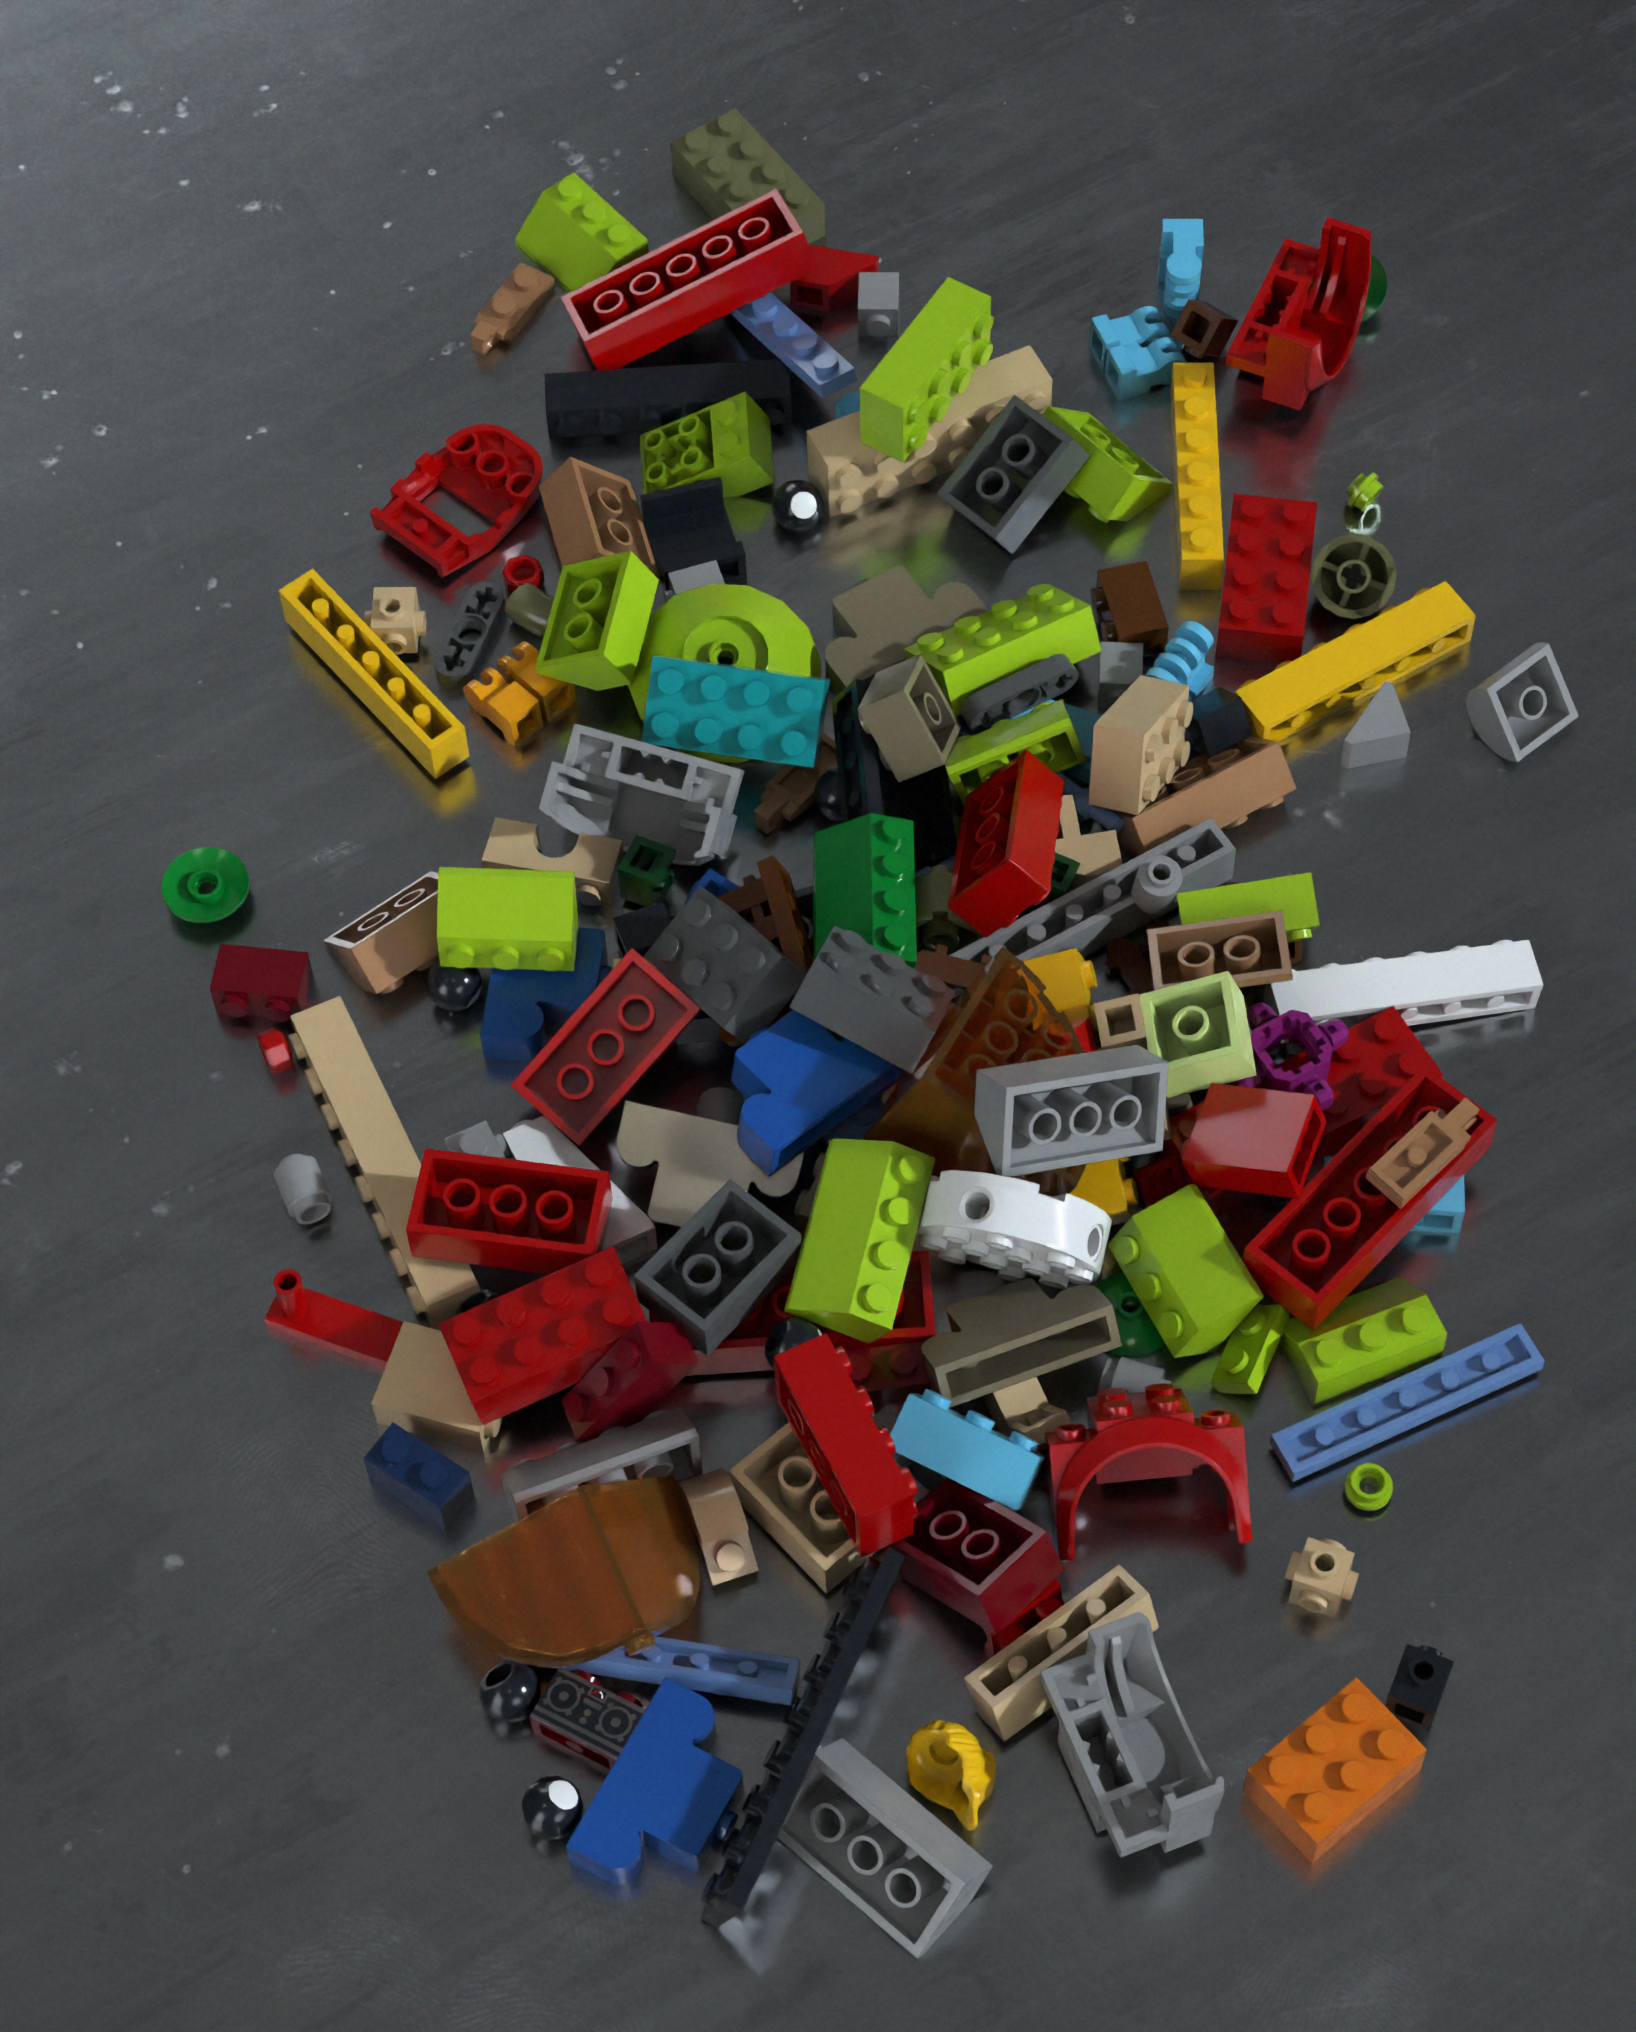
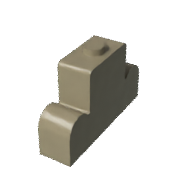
(885, 617)
(693, 1161)
(1016, 1337)

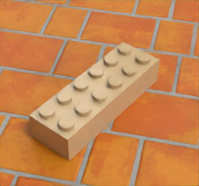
(857, 474)

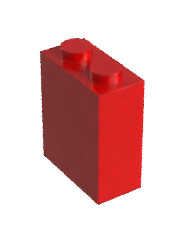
(1254, 1140)

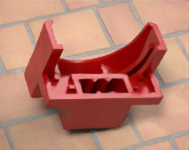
(1299, 337)
(1143, 1439)

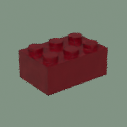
(977, 1555)

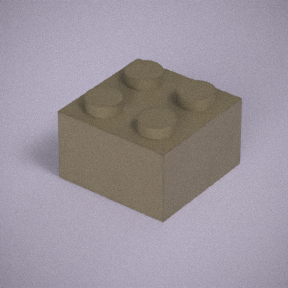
(909, 718)

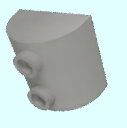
(1521, 704)

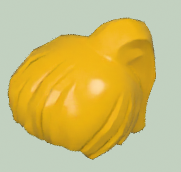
(951, 1769)

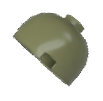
(1353, 576)

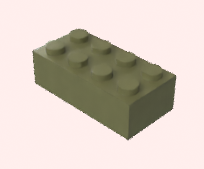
(732, 165)

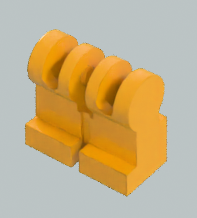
(519, 695)

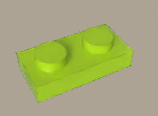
(1250, 1350)

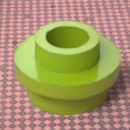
(1363, 491)
(1368, 1474)

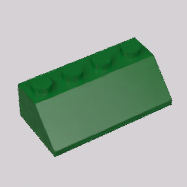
(867, 883)

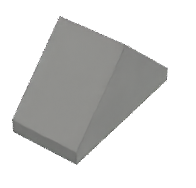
(1379, 733)

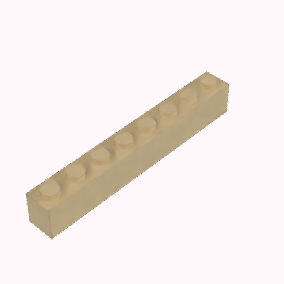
(377, 1147)

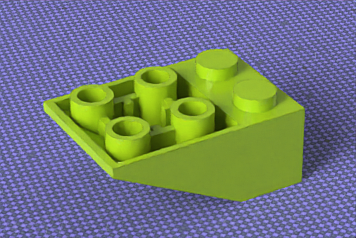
(715, 442)

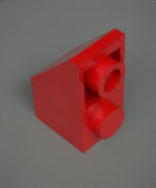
(833, 281)

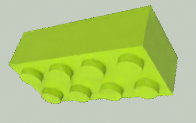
(926, 370)
(1007, 640)

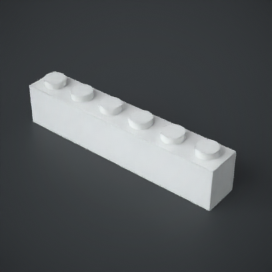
(1419, 986)

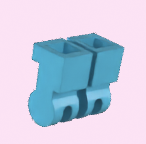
(1180, 264)
(1134, 351)
(1185, 659)

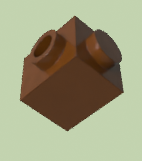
(1203, 329)

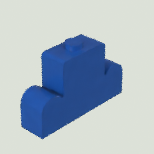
(526, 1000)
(801, 1087)
(660, 1793)

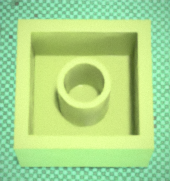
(1200, 1033)

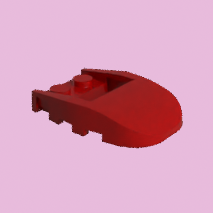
(482, 468)

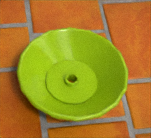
(729, 623)

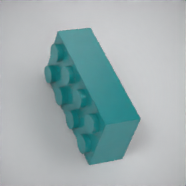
(735, 711)

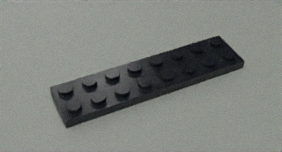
(807, 1723)

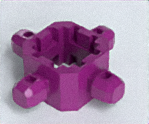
(1297, 1027)

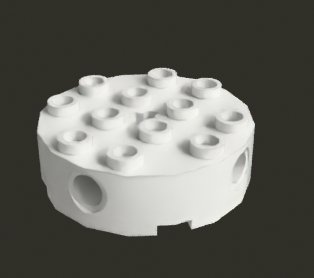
(1013, 1228)

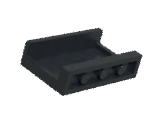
(874, 789)

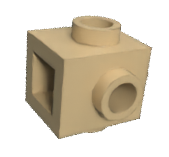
(397, 618)
(1321, 1576)

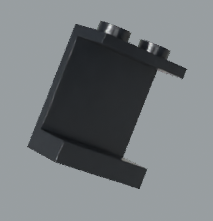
(692, 528)

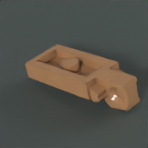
(510, 307)
(793, 789)
(1423, 1152)

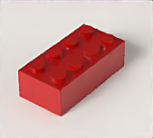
(1266, 579)
(1006, 844)
(606, 1047)
(507, 1212)
(541, 1334)
(845, 1444)

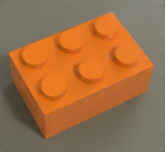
(1334, 1770)

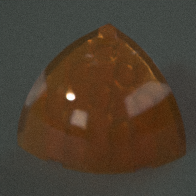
(993, 1024)
(579, 1576)

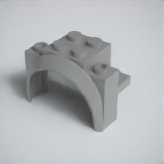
(648, 795)
(1131, 1741)

